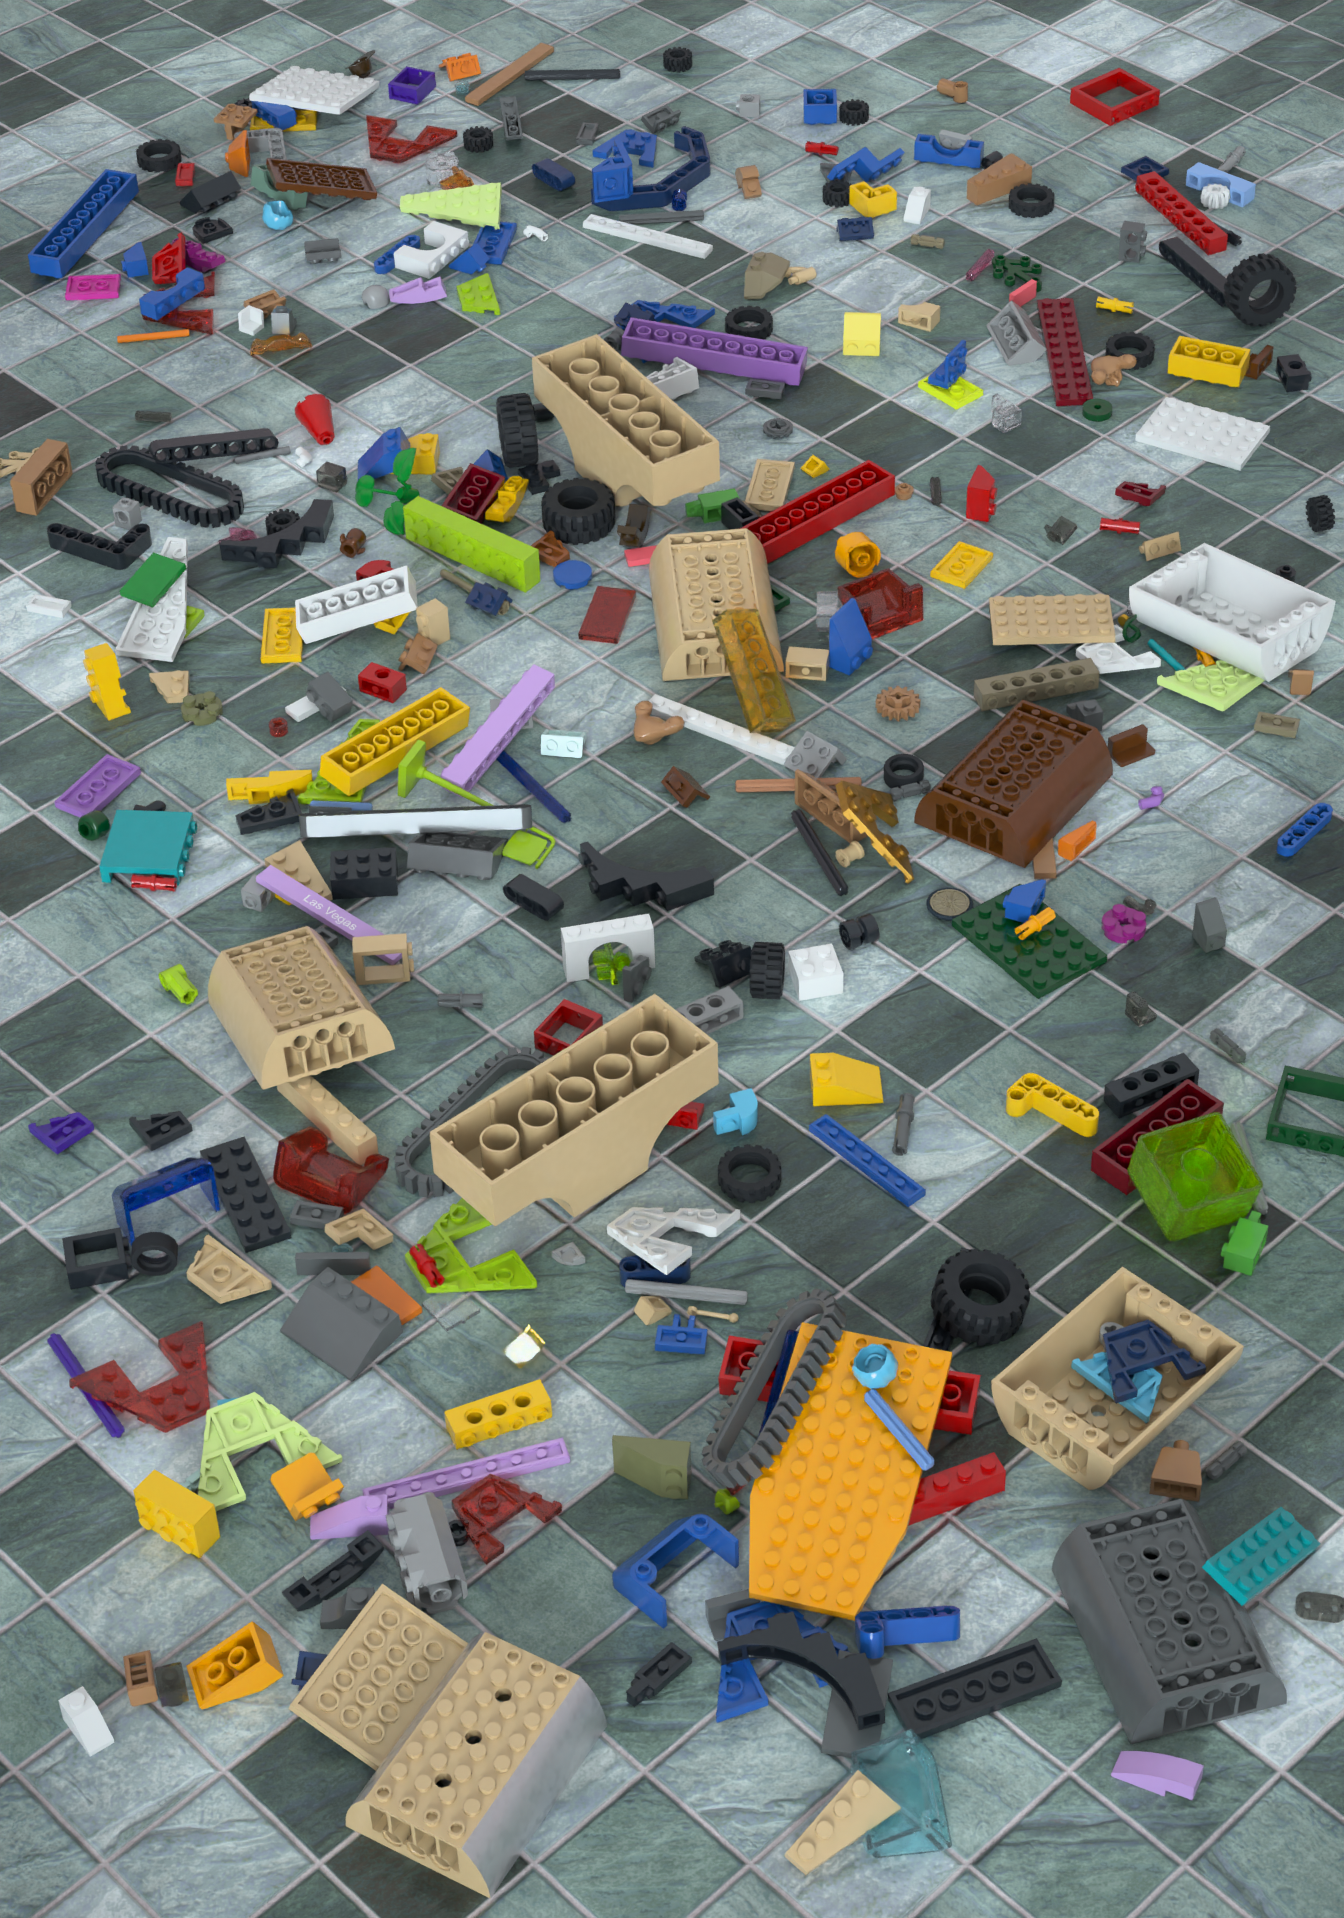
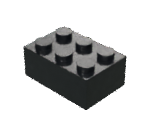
(364, 873)

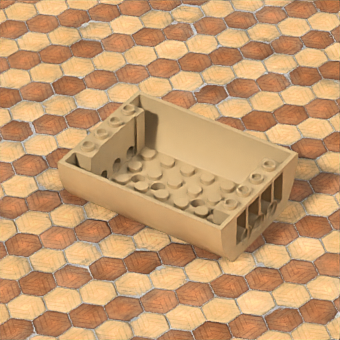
(687, 577)
(292, 989)
(1053, 1405)

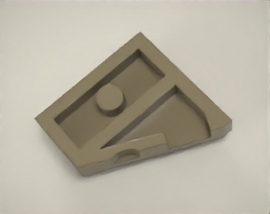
(447, 479)

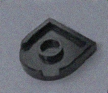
(210, 229)

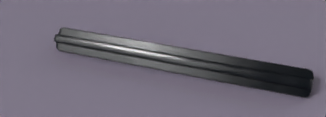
(572, 74)
(819, 852)

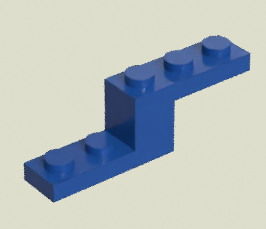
(866, 165)

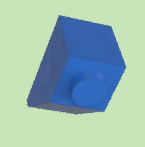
(471, 260)
(135, 261)
(1024, 900)

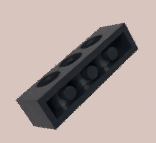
(1148, 1085)

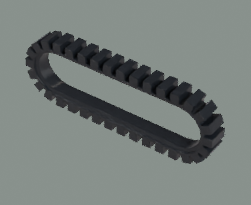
(164, 501)

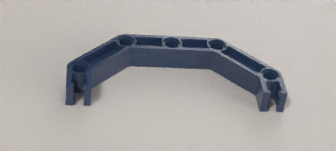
(683, 178)

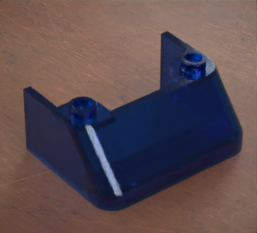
(161, 1185)

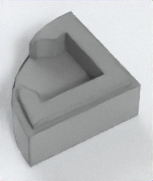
(568, 1255)

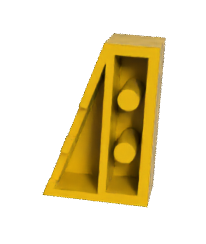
(104, 681)

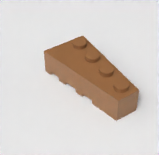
(998, 179)

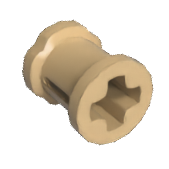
(850, 853)

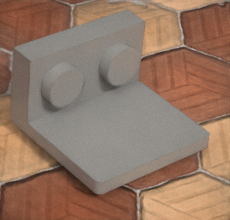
(813, 755)

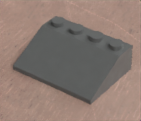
(456, 854)
(341, 1324)

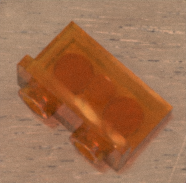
(457, 180)

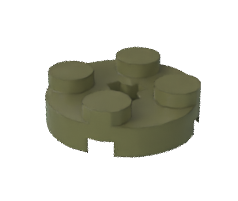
(208, 701)

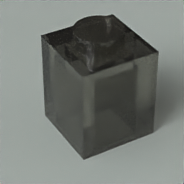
(331, 477)

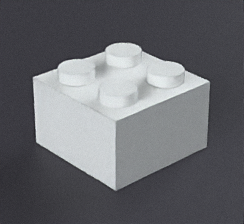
(815, 972)

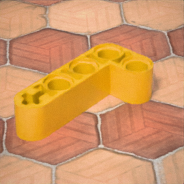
(1054, 1102)

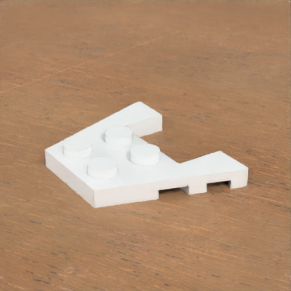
(1112, 658)

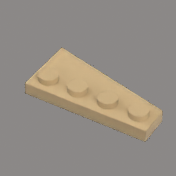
(298, 864)
(844, 1820)

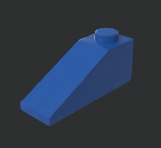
(275, 114)

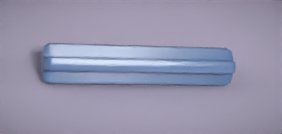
(356, 806)

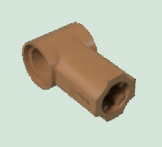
(957, 90)

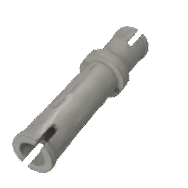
(1233, 158)

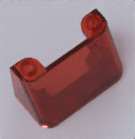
(323, 1177)

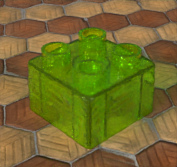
(1194, 1176)

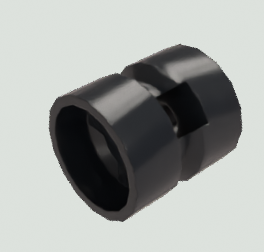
(857, 932)

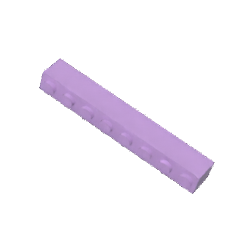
(499, 728)

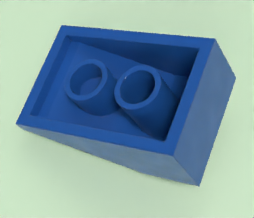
(380, 456)
(848, 639)

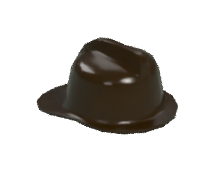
(362, 66)

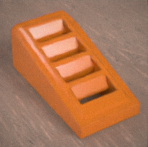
(1076, 841)

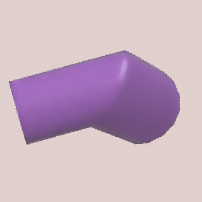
(1154, 799)

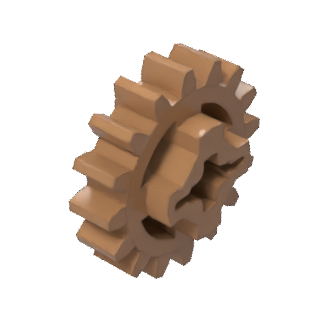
(897, 703)

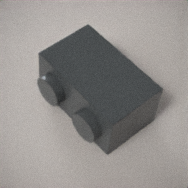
(329, 697)

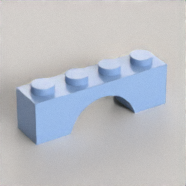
(1201, 175)

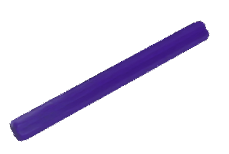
(74, 1369)

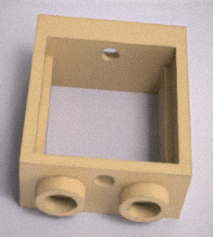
(382, 945)

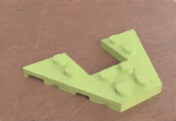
(242, 1426)

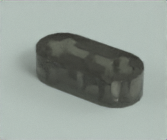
(1320, 1607)

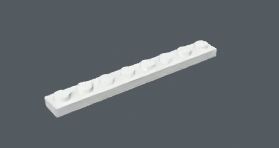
(722, 730)

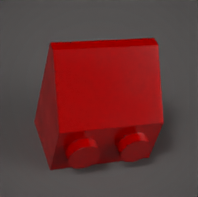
(981, 496)

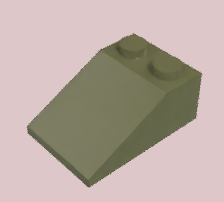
(654, 1464)

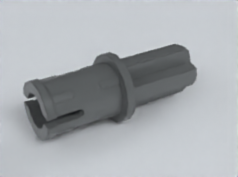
(460, 1000)

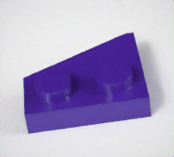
(62, 1131)

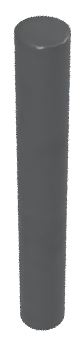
(262, 454)

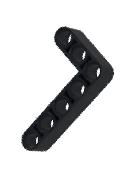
(100, 550)

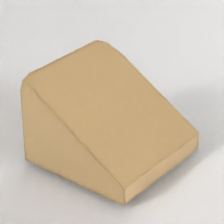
(651, 1309)

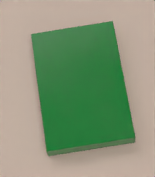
(152, 579)

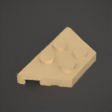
(224, 1274)

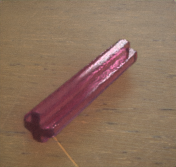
(979, 265)

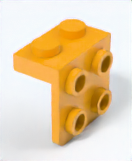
(306, 1486)

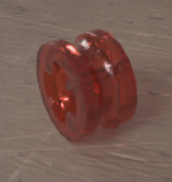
(278, 727)

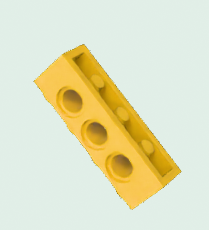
(498, 1414)

